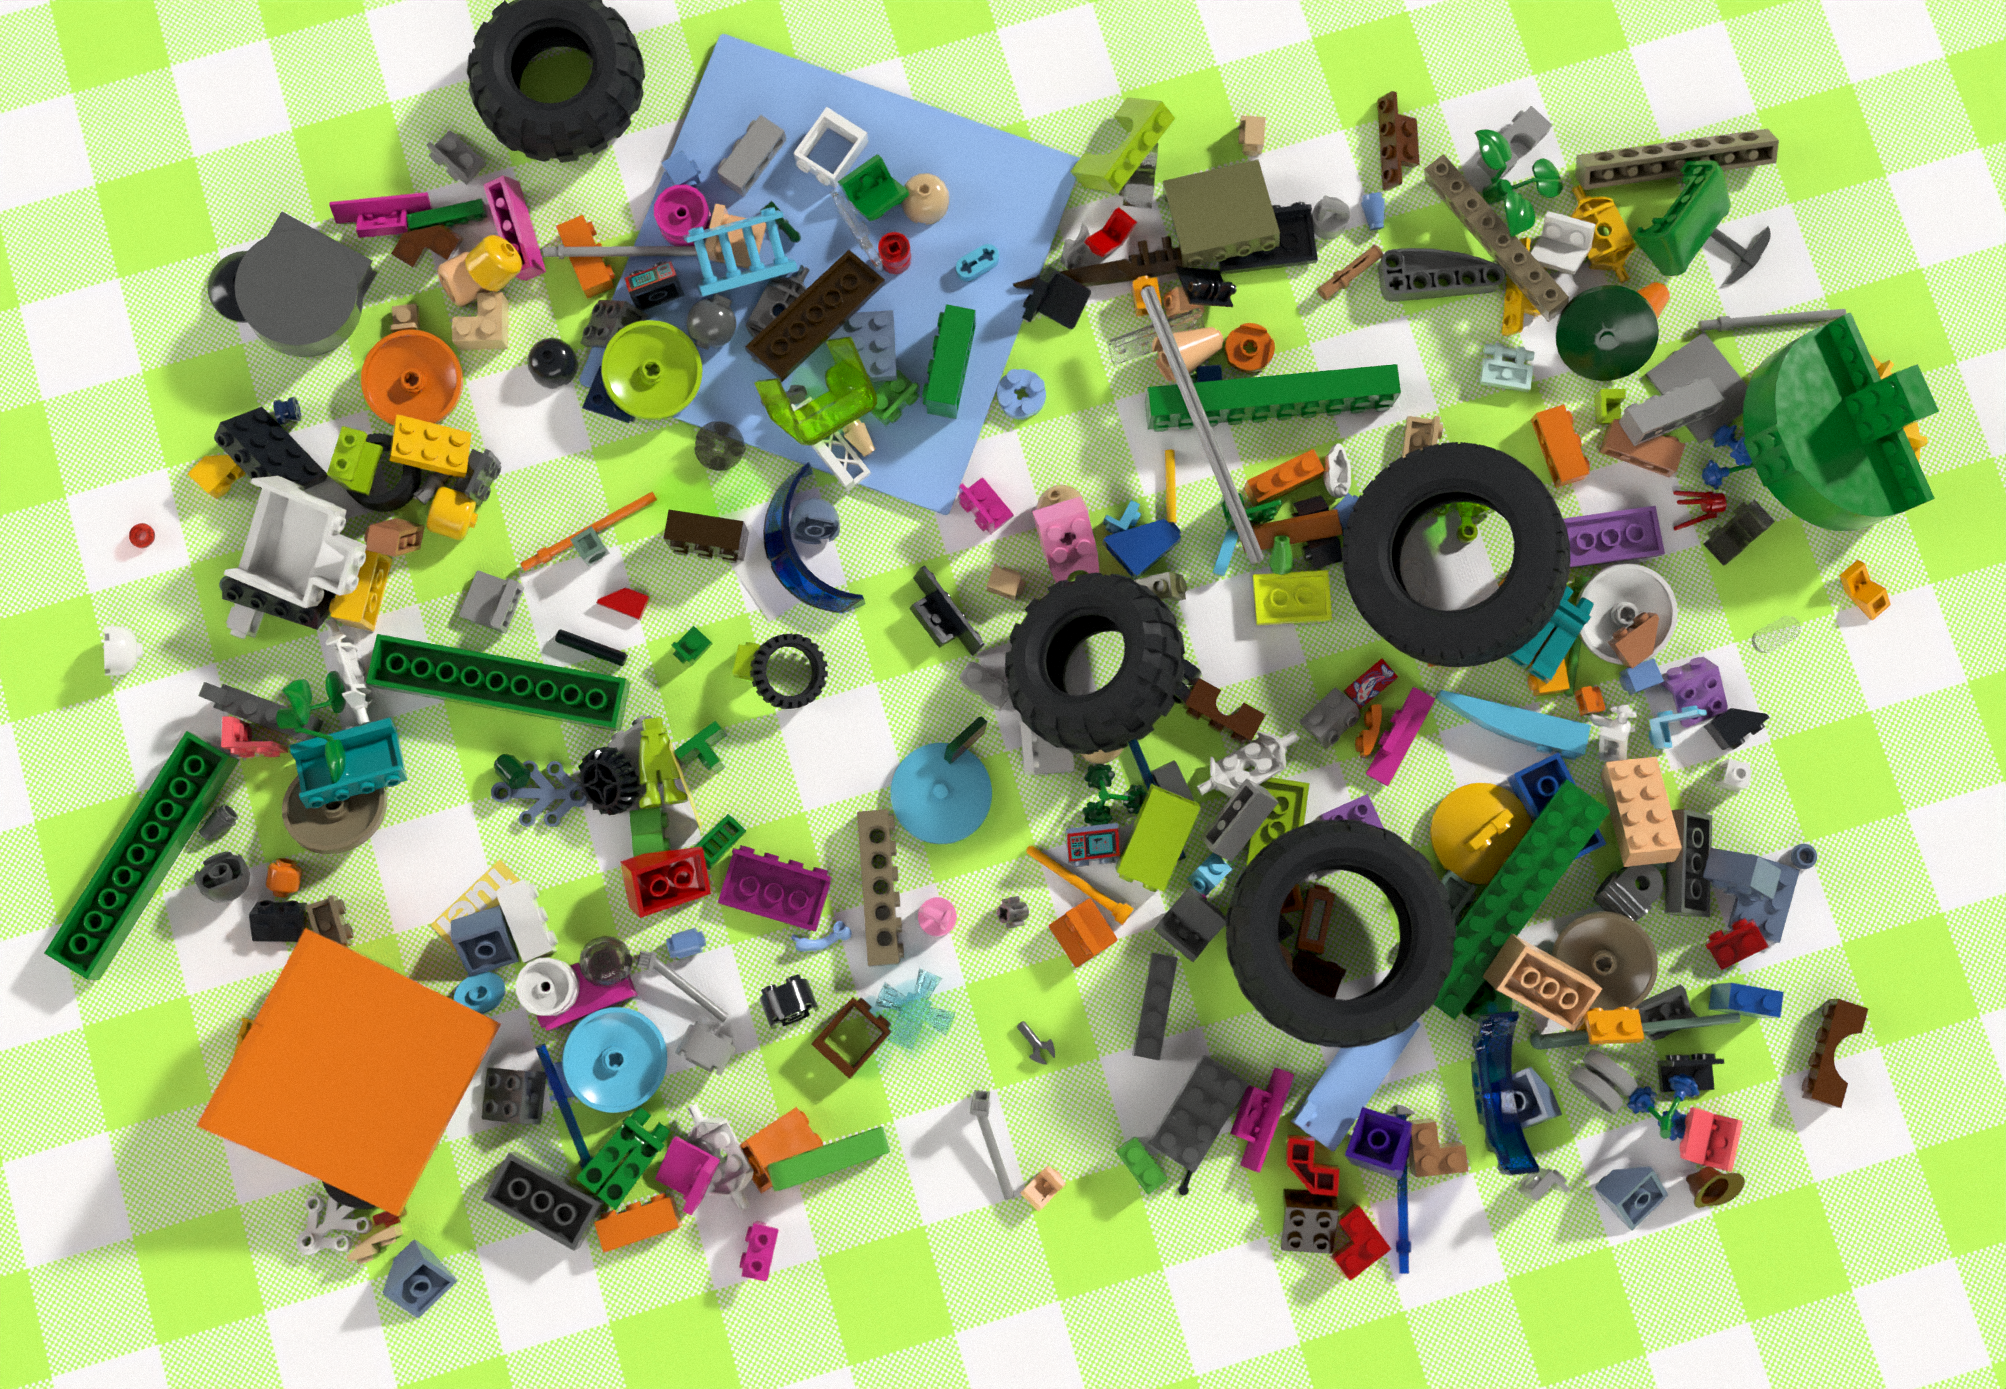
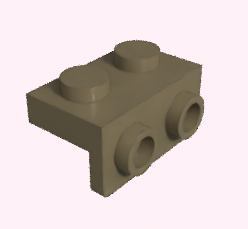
(328, 920)

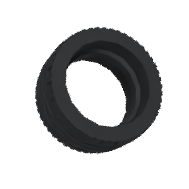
(400, 494)

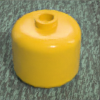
(493, 263)
(451, 514)

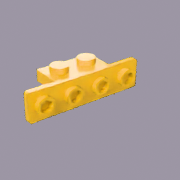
(1516, 304)

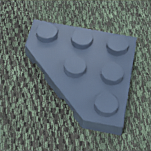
(874, 341)

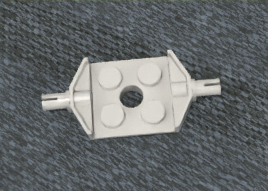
(358, 697)
(1264, 753)
(731, 1174)

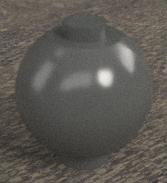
(711, 322)

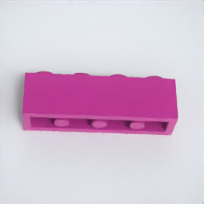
(514, 223)

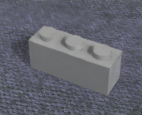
(751, 155)
(1239, 820)

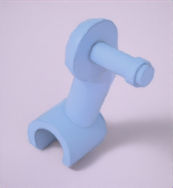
(840, 932)

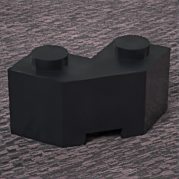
(1319, 551)

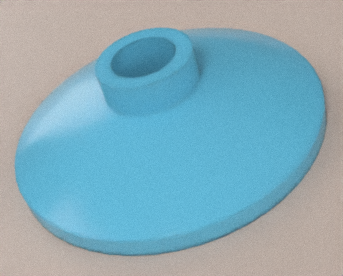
(481, 992)

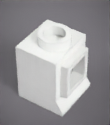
(244, 621)
(1736, 776)

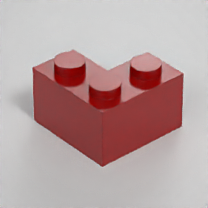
(1365, 1243)

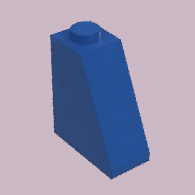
(1142, 546)

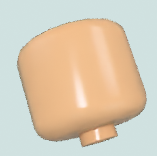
(458, 282)

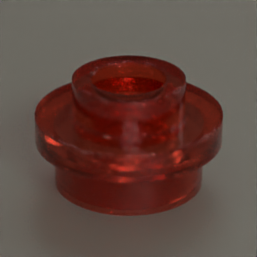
(137, 530)

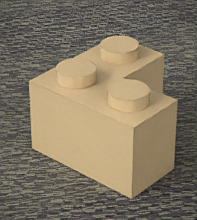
(486, 330)

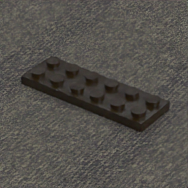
(815, 315)

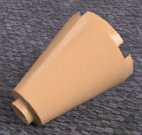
(1195, 347)

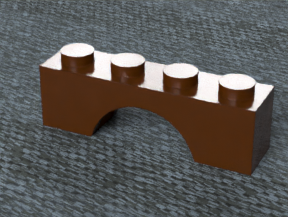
(1823, 1081)

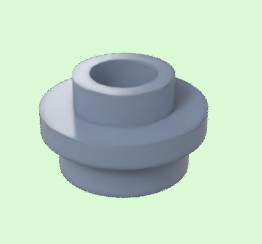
(1811, 855)

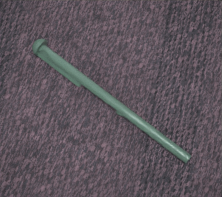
(1580, 1037)

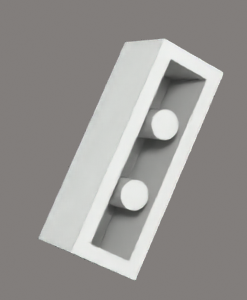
(527, 920)

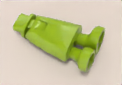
(657, 766)

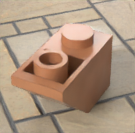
(1636, 641)

